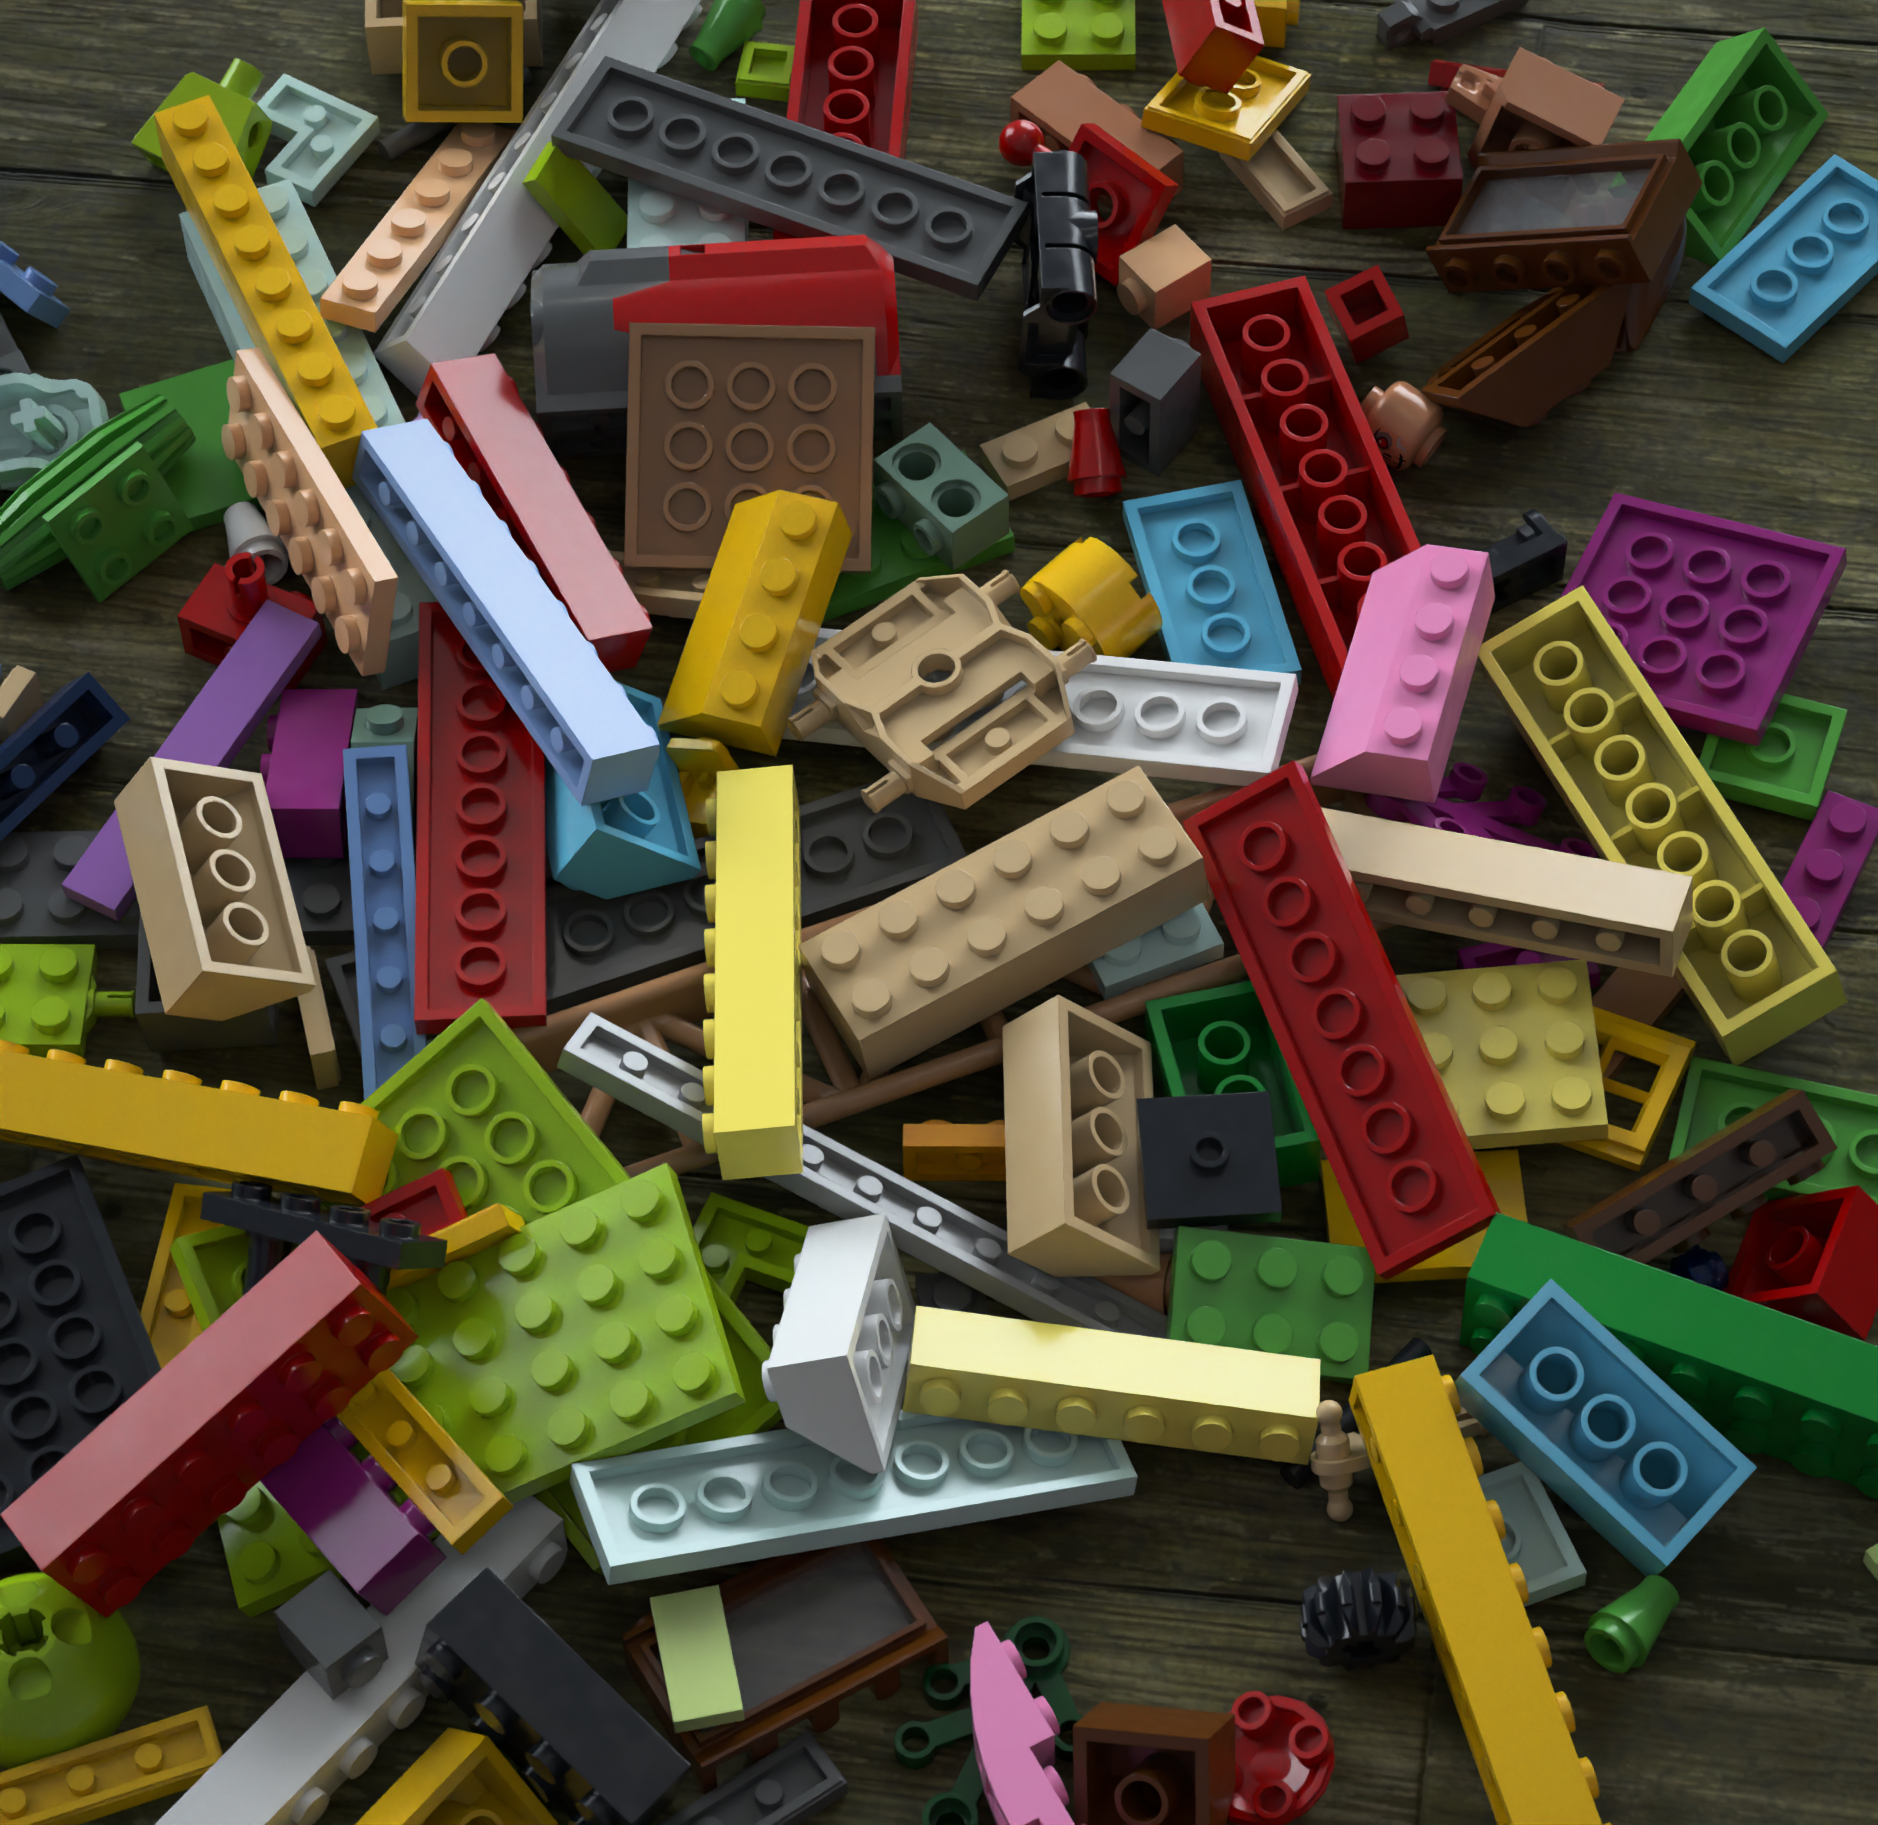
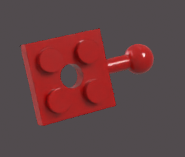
(1136, 187)

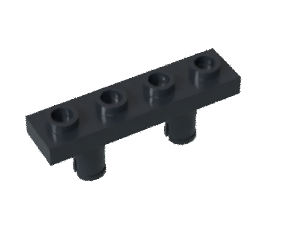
(278, 1222)

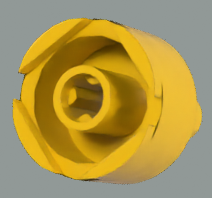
(1090, 598)

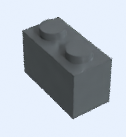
(1155, 400)

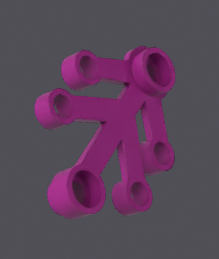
(1477, 818)

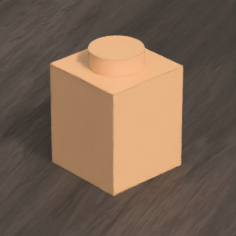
(1163, 277)

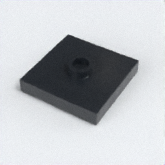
(1208, 1160)

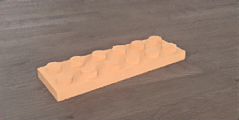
(310, 512)

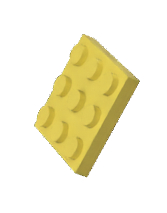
(1514, 1050)

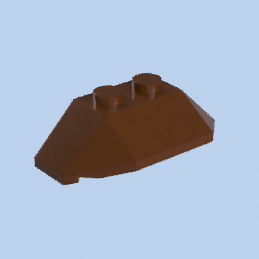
(1534, 356)

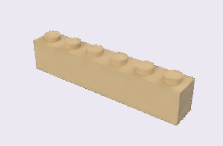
(1516, 893)

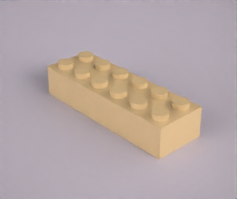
(1004, 922)

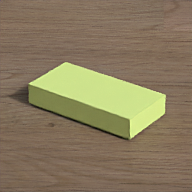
(697, 1659)

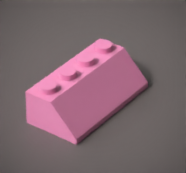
(1407, 675)

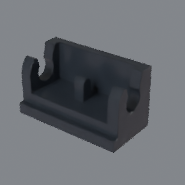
(1526, 560)

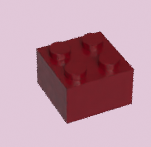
(1397, 160)

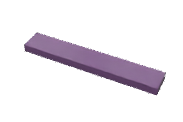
(207, 734)

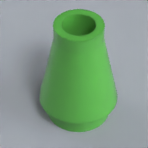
(726, 30)
(1628, 1627)

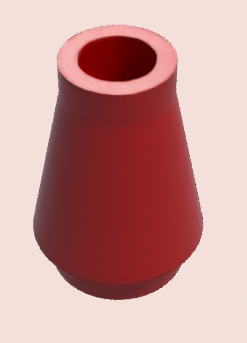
(1095, 456)

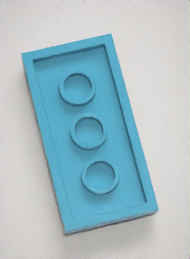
(1797, 262)
(1210, 579)

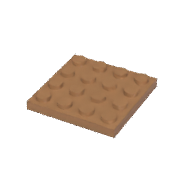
(738, 417)

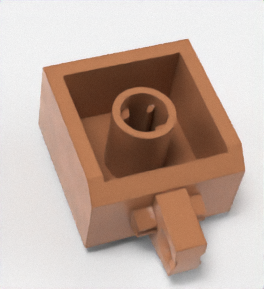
(1532, 106)

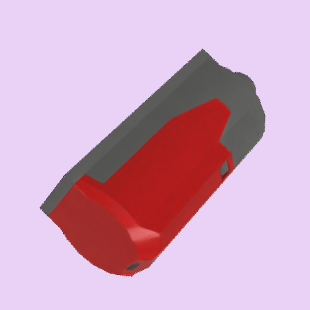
(587, 306)

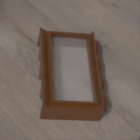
(1566, 217)
(800, 1642)

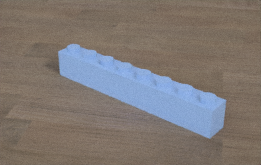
(506, 612)

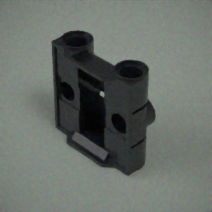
(1057, 274)

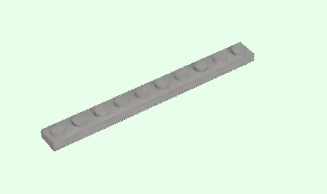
(859, 1187)

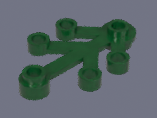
(1045, 1674)

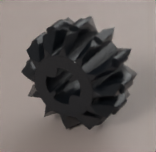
(1358, 1619)

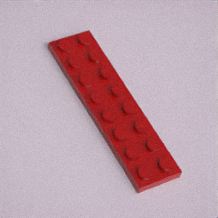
(476, 842)
(1342, 1021)

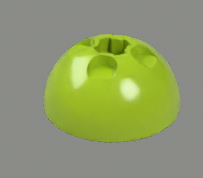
(68, 1685)

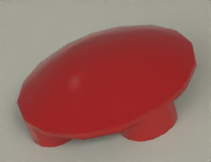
(1280, 1759)

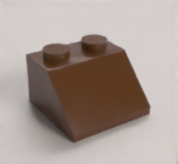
(1153, 1766)

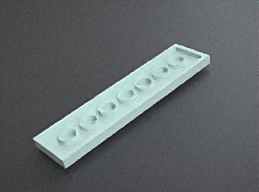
(790, 1496)

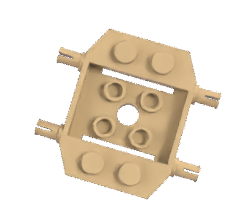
(876, 690)

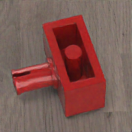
(227, 604)

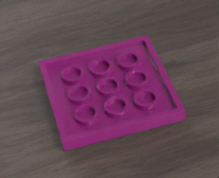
(1708, 608)

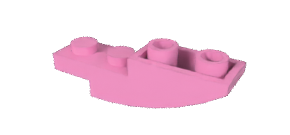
(1013, 1737)

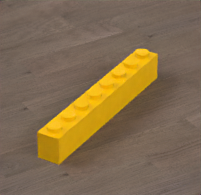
(263, 279)
(191, 1127)
(1472, 1597)

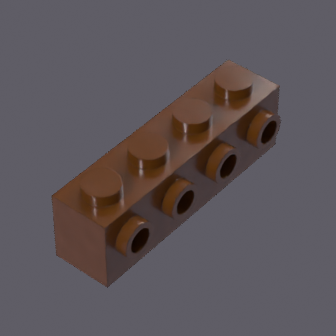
(1709, 1181)

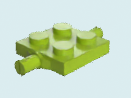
(53, 996)

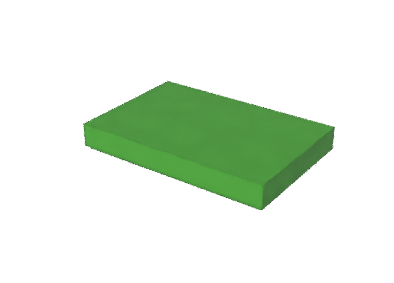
(204, 476)

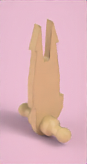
(1342, 1454)

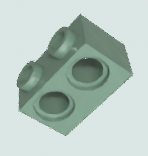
(940, 497)

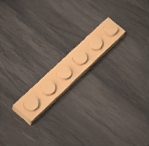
(414, 227)

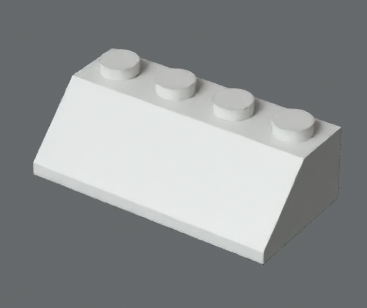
(844, 1341)

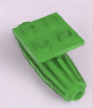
(100, 502)

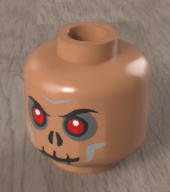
(1404, 424)

